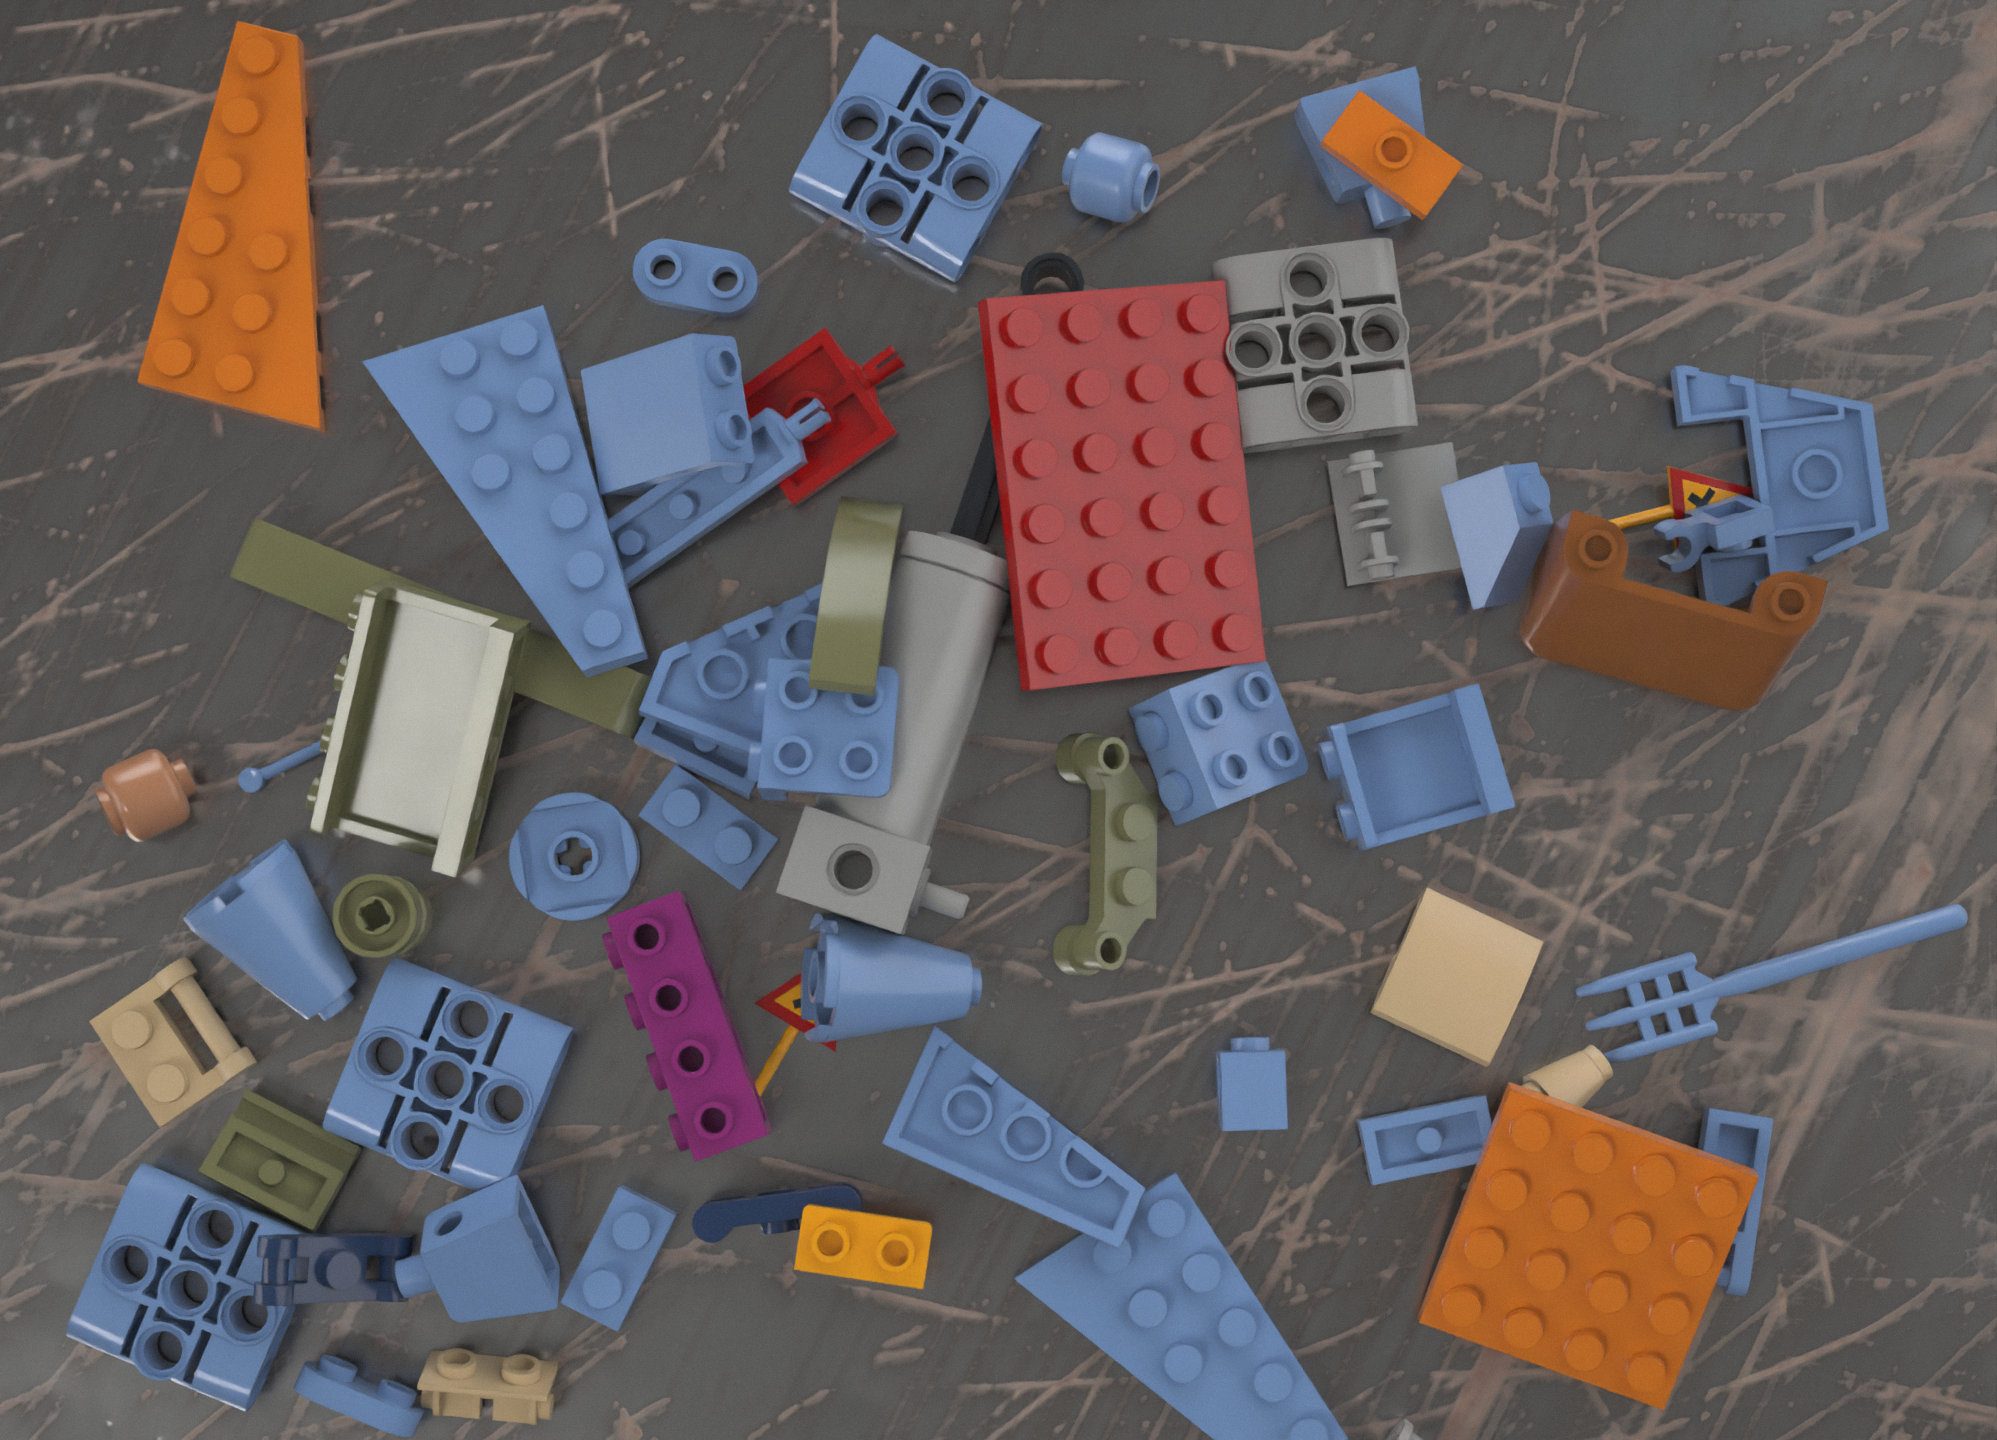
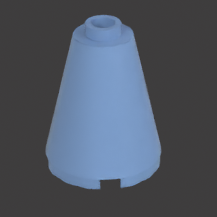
(278, 933)
(880, 981)

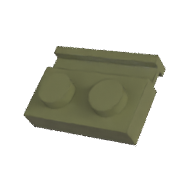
(280, 1161)

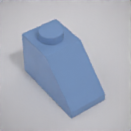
(1498, 529)

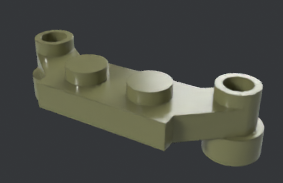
(1120, 854)

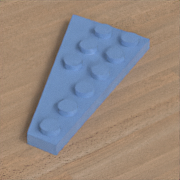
(512, 448)
(1184, 1322)

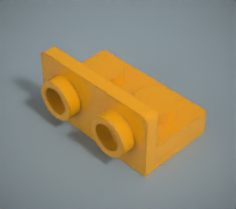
(863, 1246)

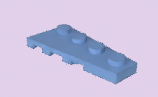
(994, 1137)

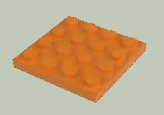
(1587, 1245)

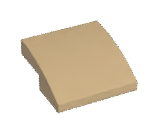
(1457, 977)

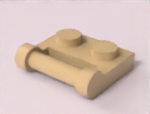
(156, 1052)

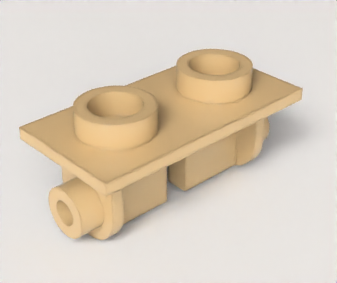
(459, 1380)

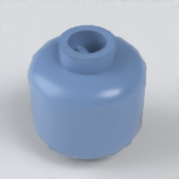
(1111, 177)

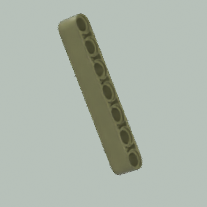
(330, 581)

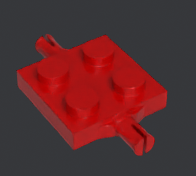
(849, 396)

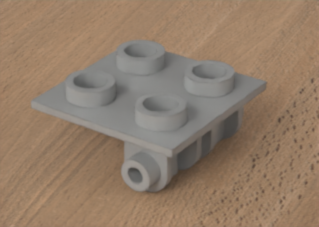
(1394, 512)

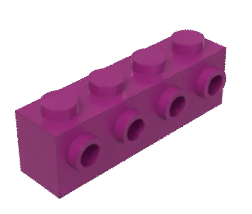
(688, 1026)

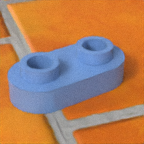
(694, 278)
(335, 1386)

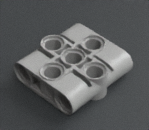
(1265, 309)

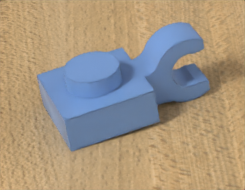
(1723, 525)

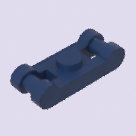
(774, 1210)
(329, 1268)

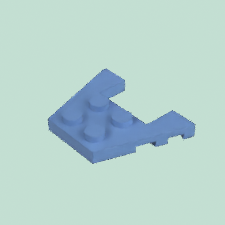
(1807, 460)

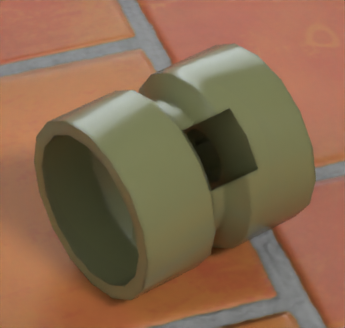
(382, 916)

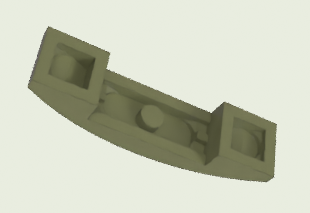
(855, 595)

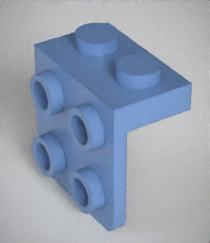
(822, 737)
(1218, 740)

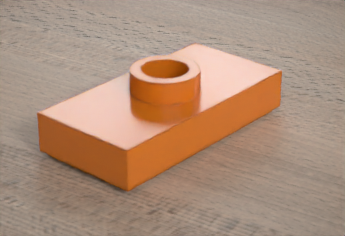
(1391, 155)

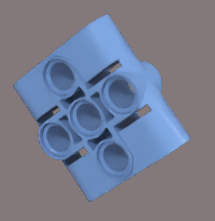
(881, 90)
(407, 1010)
(128, 1313)

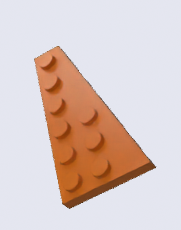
(243, 269)

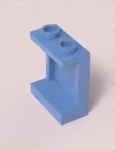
(667, 413)
(1416, 768)

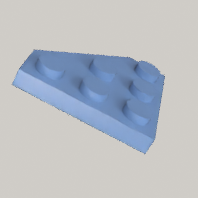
(711, 680)

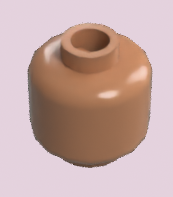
(146, 795)

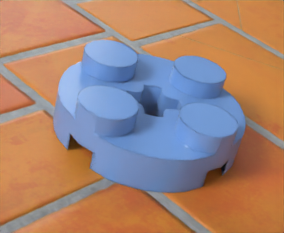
(547, 832)

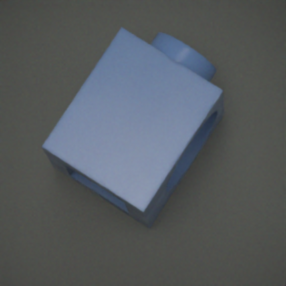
(1251, 1086)

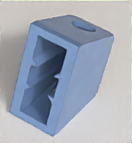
(1317, 114)
(485, 1257)

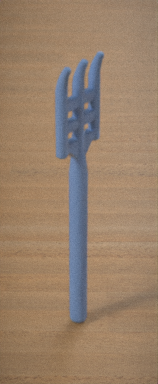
(1705, 992)

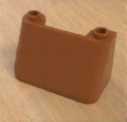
(1656, 638)

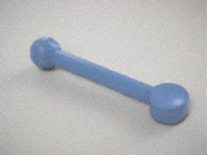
(254, 779)

